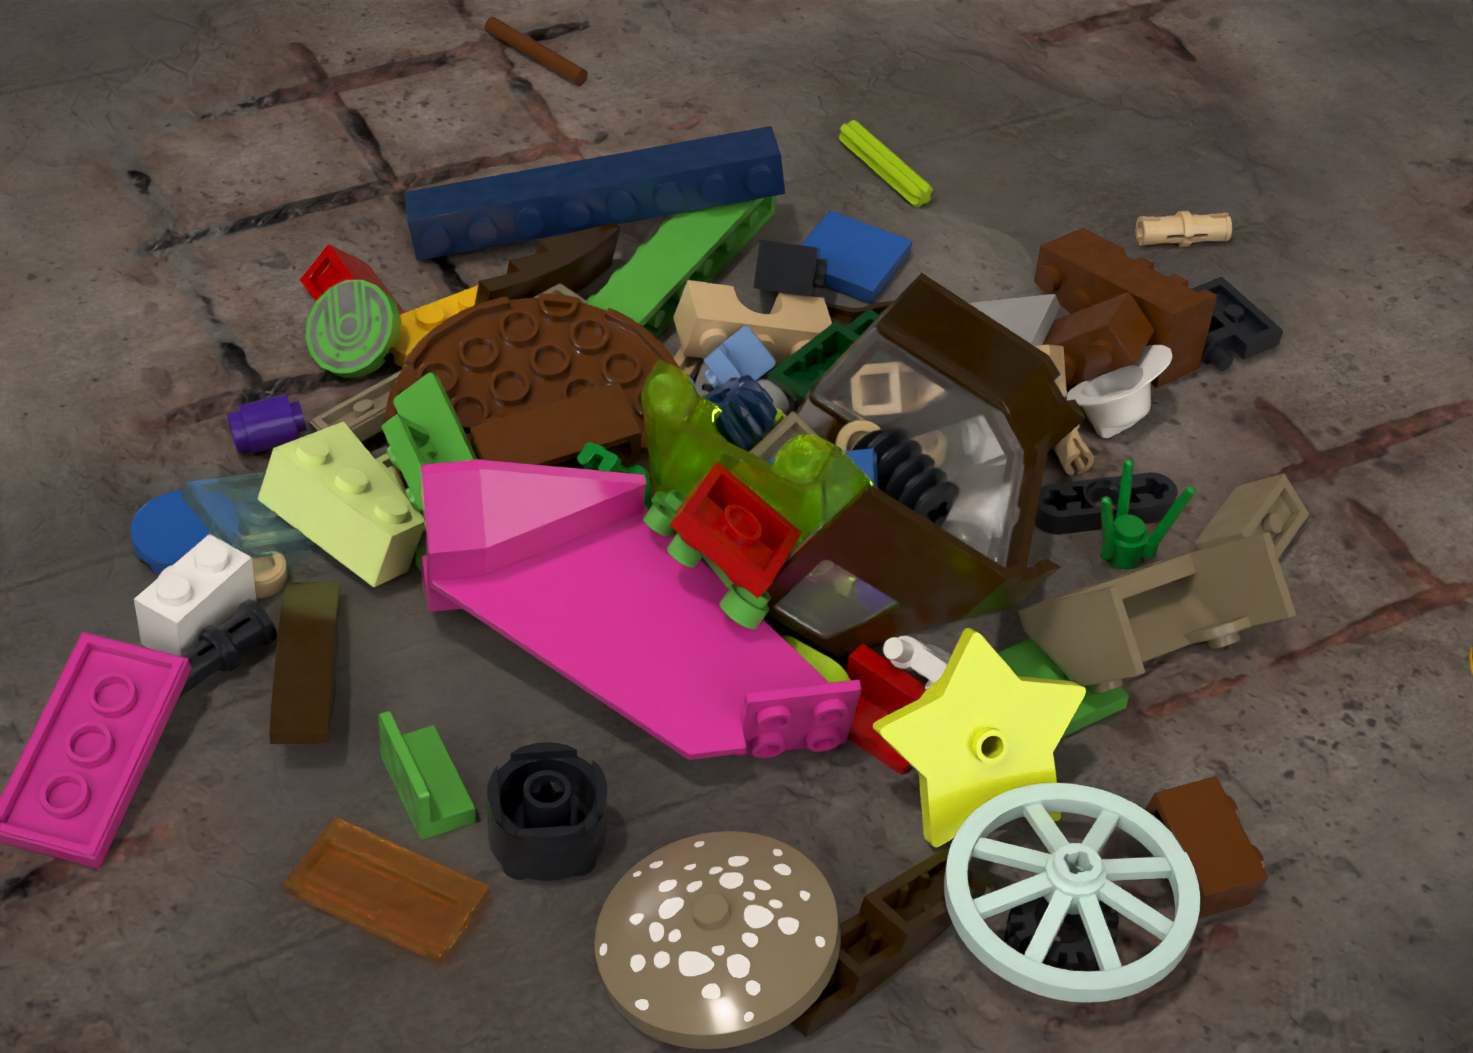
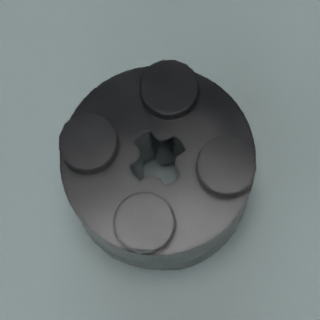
(547, 813)

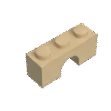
(713, 314)

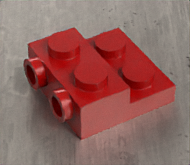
(735, 529)

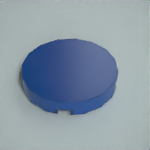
(165, 531)

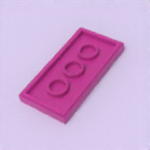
(90, 749)

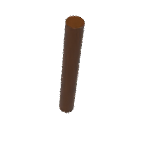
(536, 51)

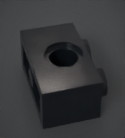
(789, 268)

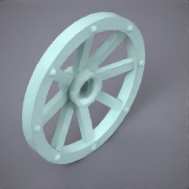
(1072, 892)

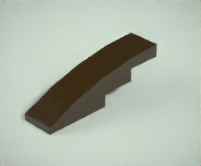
(564, 259)
(305, 663)
(885, 935)

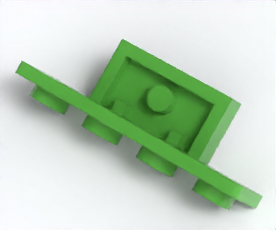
(424, 433)

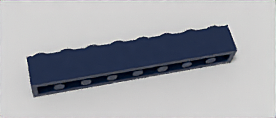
(594, 193)

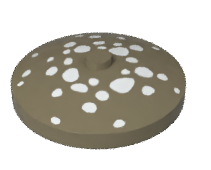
(718, 940)

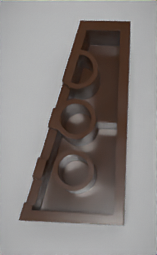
(1091, 270)

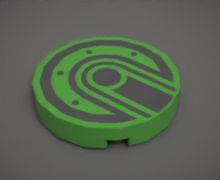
(353, 328)

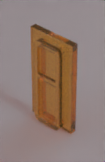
(386, 889)

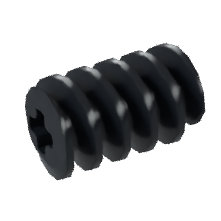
(909, 474)

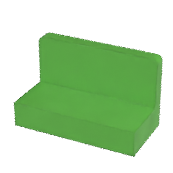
(425, 779)

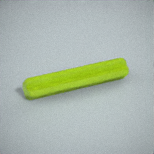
(885, 163)

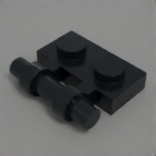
(1236, 326)

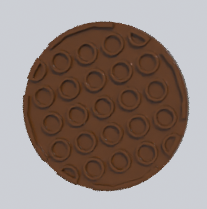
(528, 352)

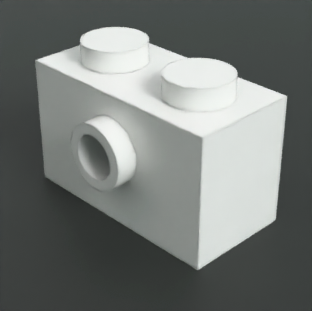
(193, 594)

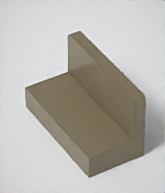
(1257, 509)

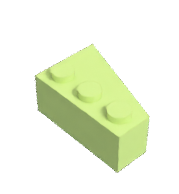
(343, 503)

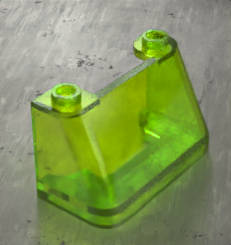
(803, 484)

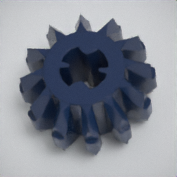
(745, 411)

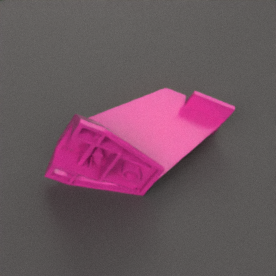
(597, 597)

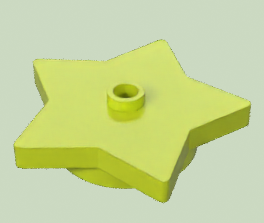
(975, 703)

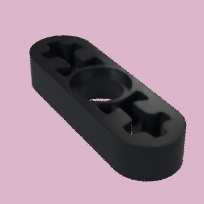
(1070, 509)

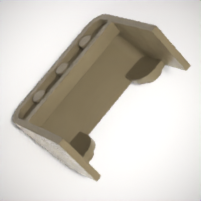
(1186, 599)

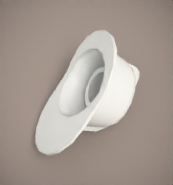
(1124, 395)

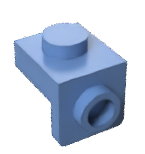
(737, 357)

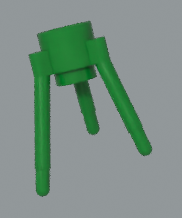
(1127, 538)

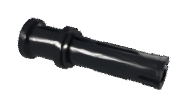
(224, 645)

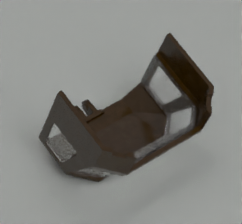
(987, 418)

